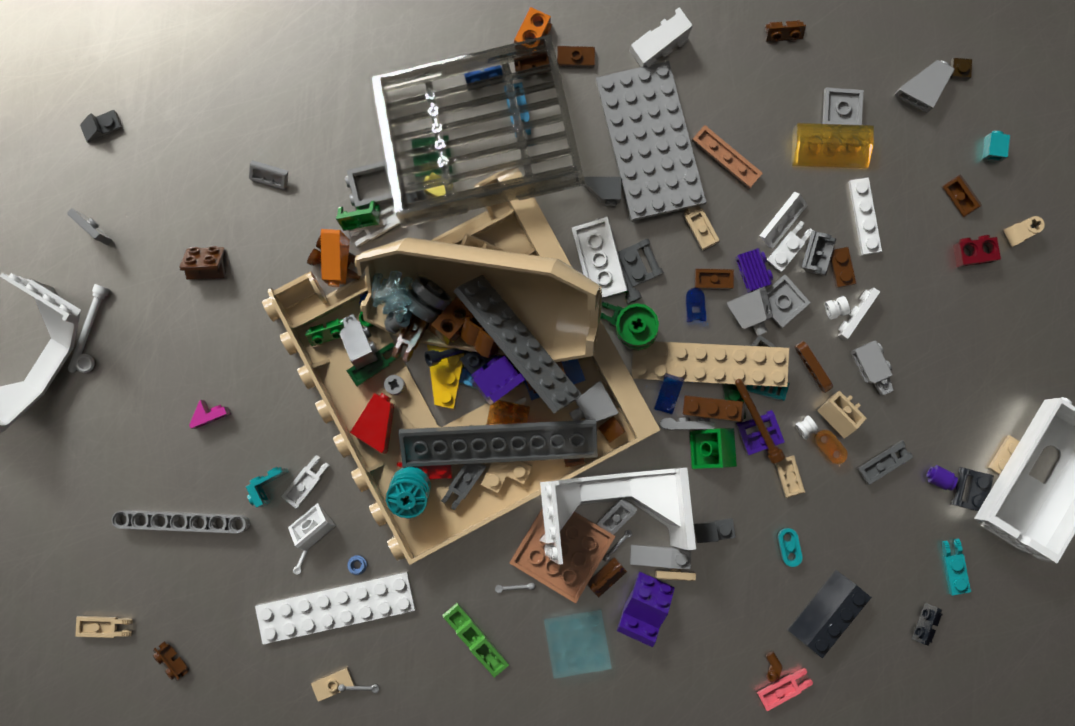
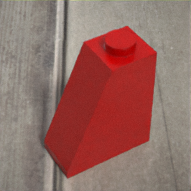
(375, 423)

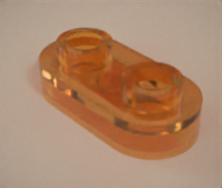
(831, 445)

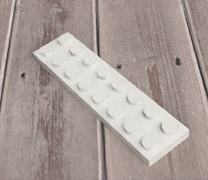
(335, 608)

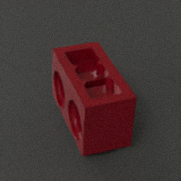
(977, 254)

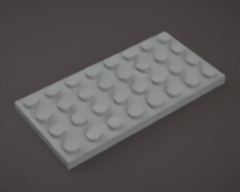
(650, 141)

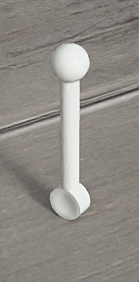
(297, 570)

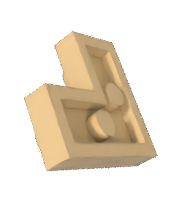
(499, 470)

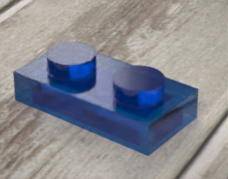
(668, 393)

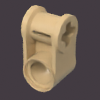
(1022, 231)

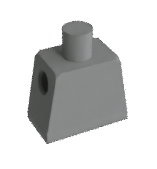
(752, 310)
(594, 404)

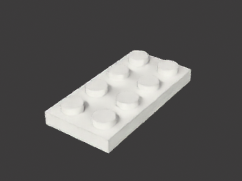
(600, 256)

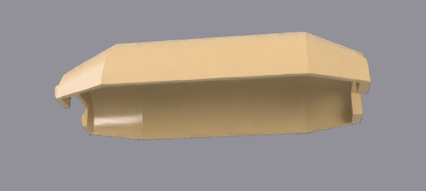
(543, 292)

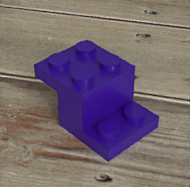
(496, 379)
(646, 609)

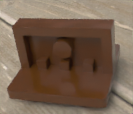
(203, 263)

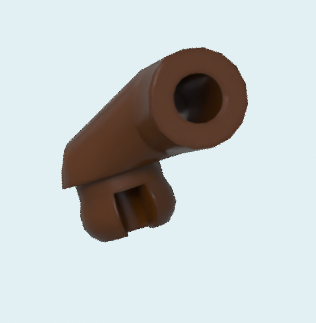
(775, 667)

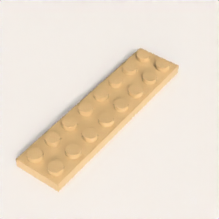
(713, 363)

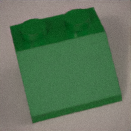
(713, 448)

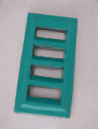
(781, 397)

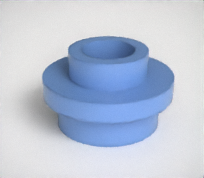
(351, 567)

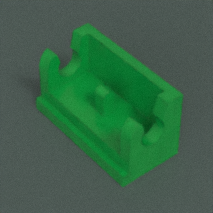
(358, 218)

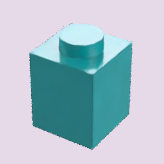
(996, 146)

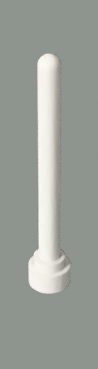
(99, 294)

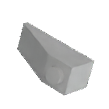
(660, 556)

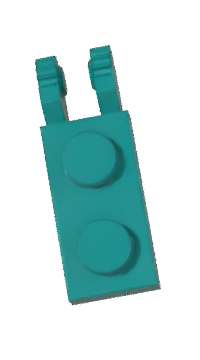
(955, 568)

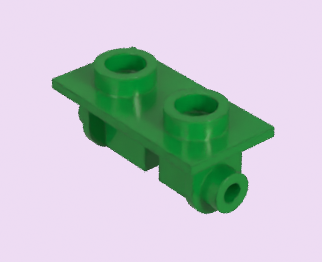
(318, 334)

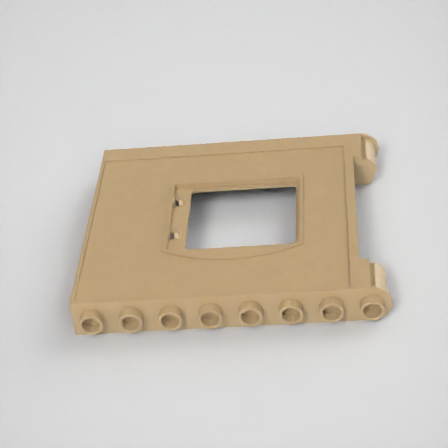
(303, 304)

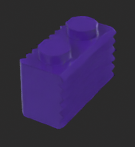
(754, 270)

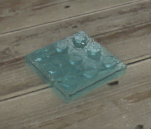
(577, 643)

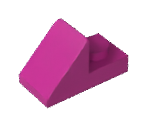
(203, 416)

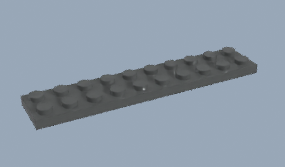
(498, 443)

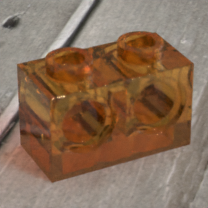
(507, 413)

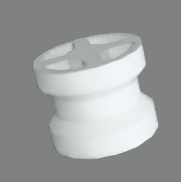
(806, 427)

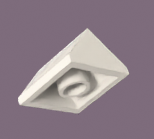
(310, 527)

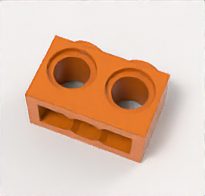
(528, 28)

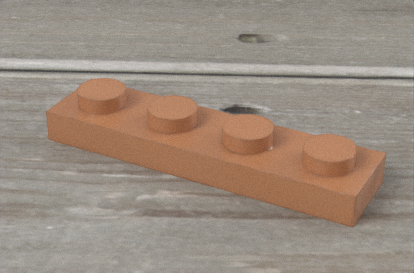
(727, 156)

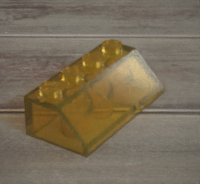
(832, 145)

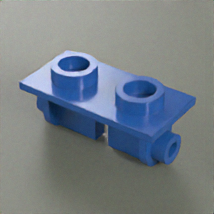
(487, 73)

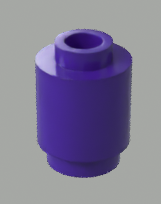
(942, 478)

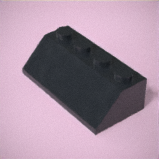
(829, 613)

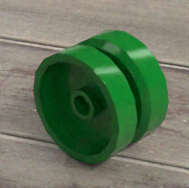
(637, 315)

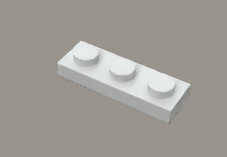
(783, 220)
(857, 313)

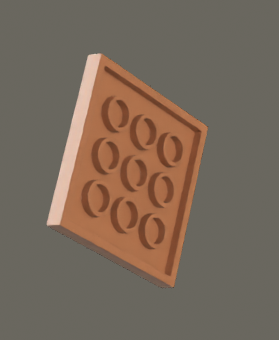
(582, 551)

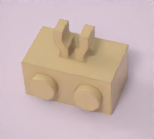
(842, 414)

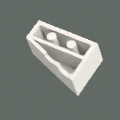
(662, 39)

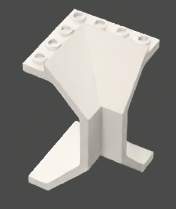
(62, 324)
(657, 492)

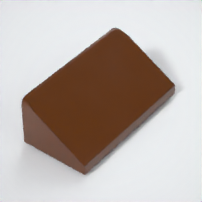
(962, 195)

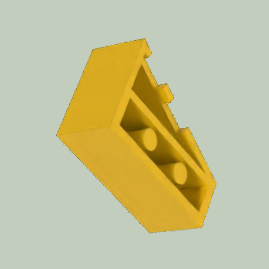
(446, 379)

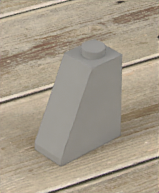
(926, 86)

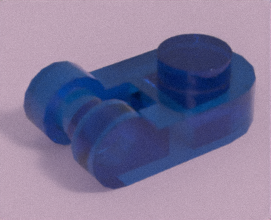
(695, 298)

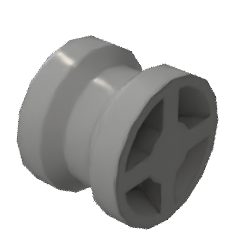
(398, 384)

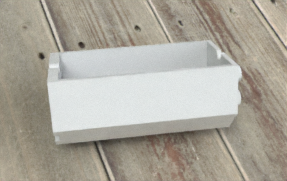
(1023, 509)

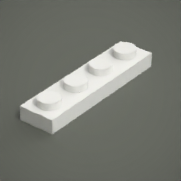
(865, 216)

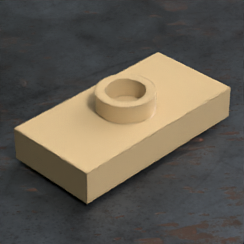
(790, 477)
(675, 574)
(329, 685)

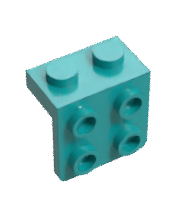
(256, 492)

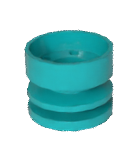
(411, 483)

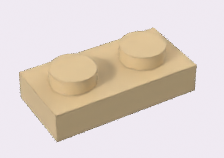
(1003, 454)

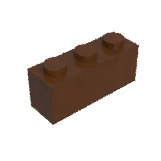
(714, 408)

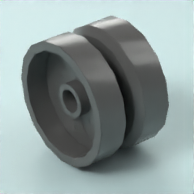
(427, 299)

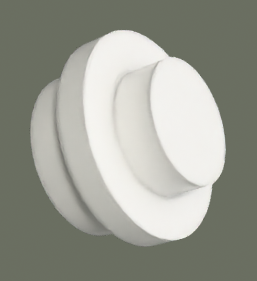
(84, 363)

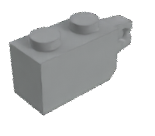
(874, 366)

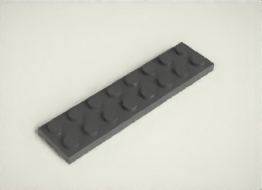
(518, 343)

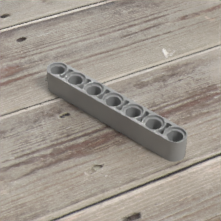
(171, 523)

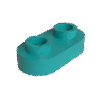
(790, 546)

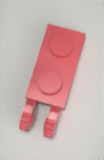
(783, 689)

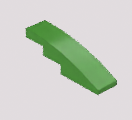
(476, 640)

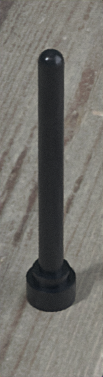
(434, 357)

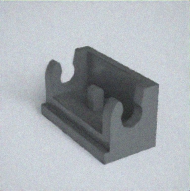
(818, 253)

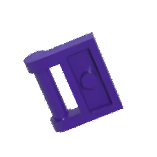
(754, 442)

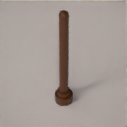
(775, 454)

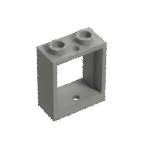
(350, 181)

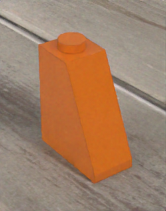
(334, 256)

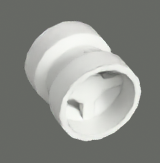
(837, 307)

